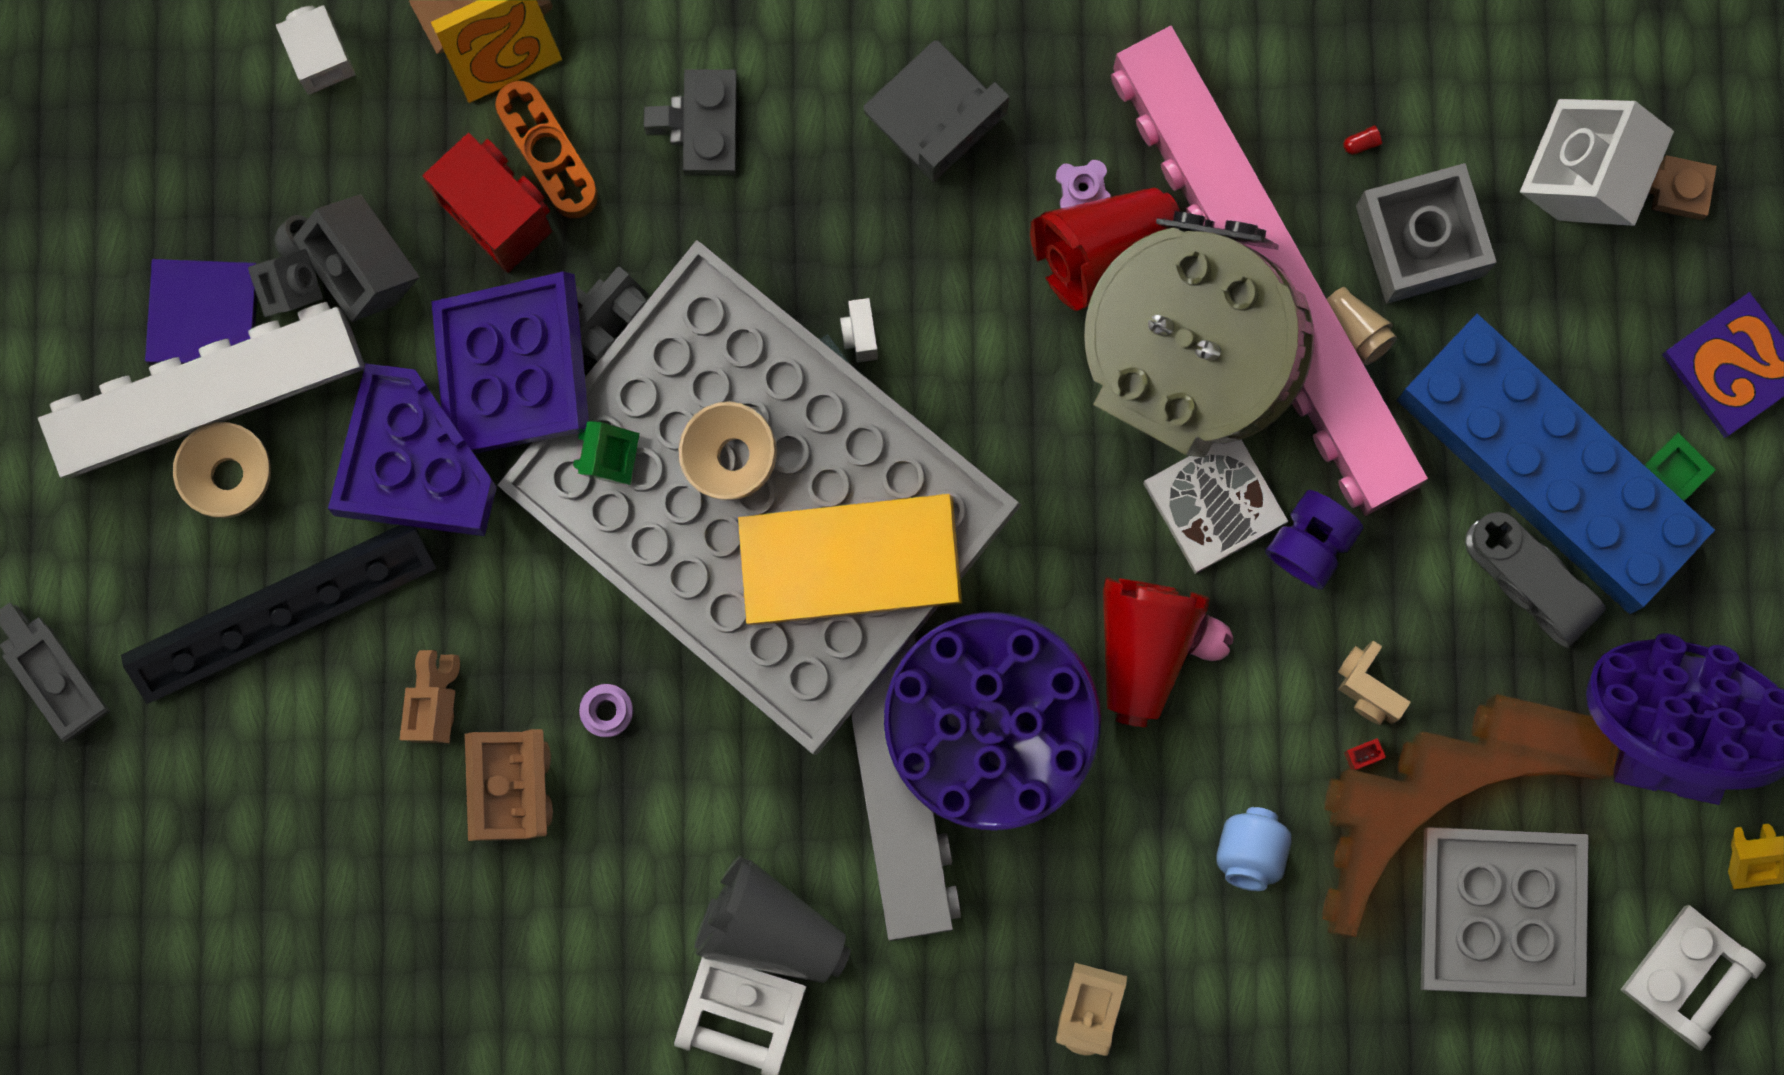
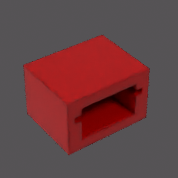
(1364, 754)

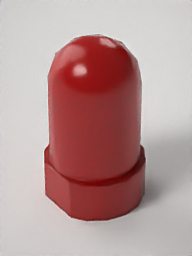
(1362, 141)

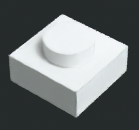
(859, 330)

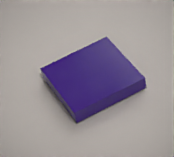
(197, 306)

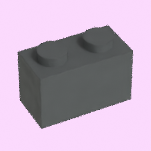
(356, 257)

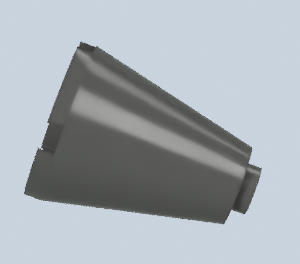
(769, 928)

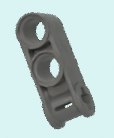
(1534, 578)

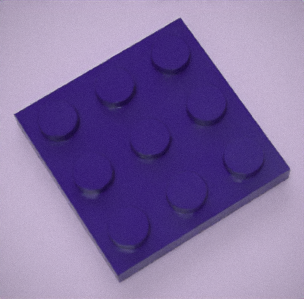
(512, 362)

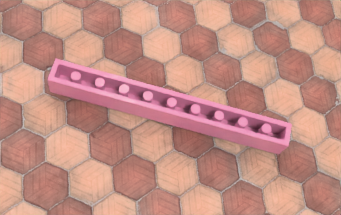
(1222, 186)

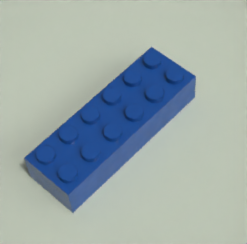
(1555, 465)

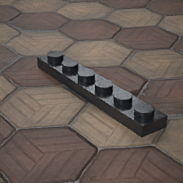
(277, 612)

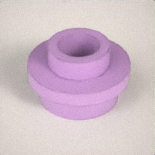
(599, 695)

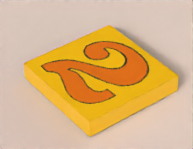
(495, 44)

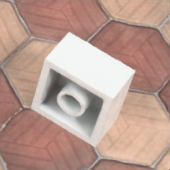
(1597, 161)

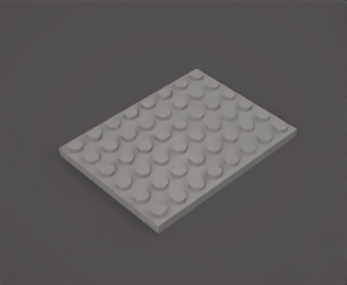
(678, 551)

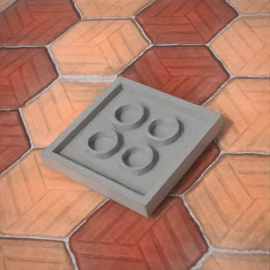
(1504, 912)

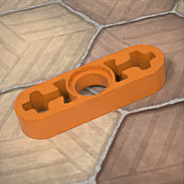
(539, 111)

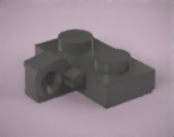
(701, 121)

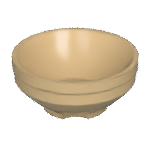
(709, 433)
(201, 455)

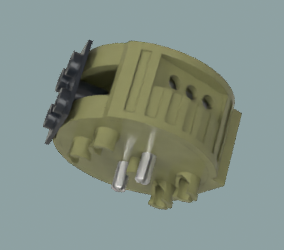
(1198, 335)

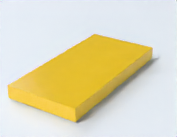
(849, 559)

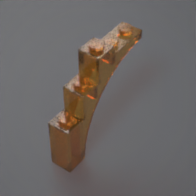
(1382, 812)

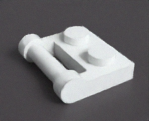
(1677, 967)
(746, 998)

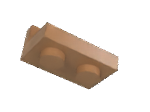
(507, 785)

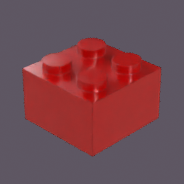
(488, 202)

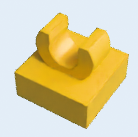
(1757, 860)

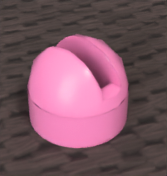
(1212, 640)

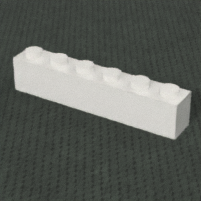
(202, 391)

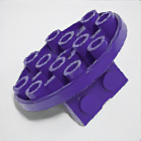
(1688, 719)
(992, 721)

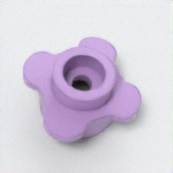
(1071, 177)

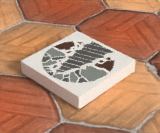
(1215, 503)

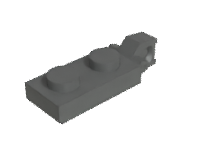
(50, 674)

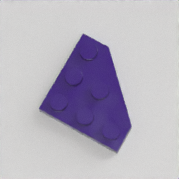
(408, 460)

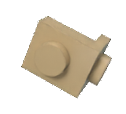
(1373, 698)
(1090, 1010)

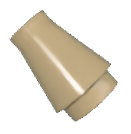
(1364, 327)

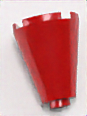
(1090, 235)
(1146, 645)

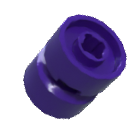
(1304, 554)

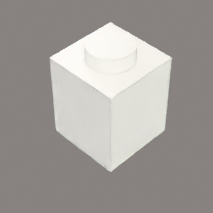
(315, 48)

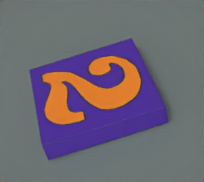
(1732, 364)

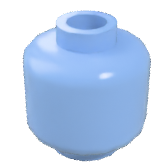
(1253, 849)

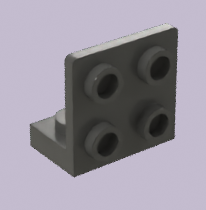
(936, 110)

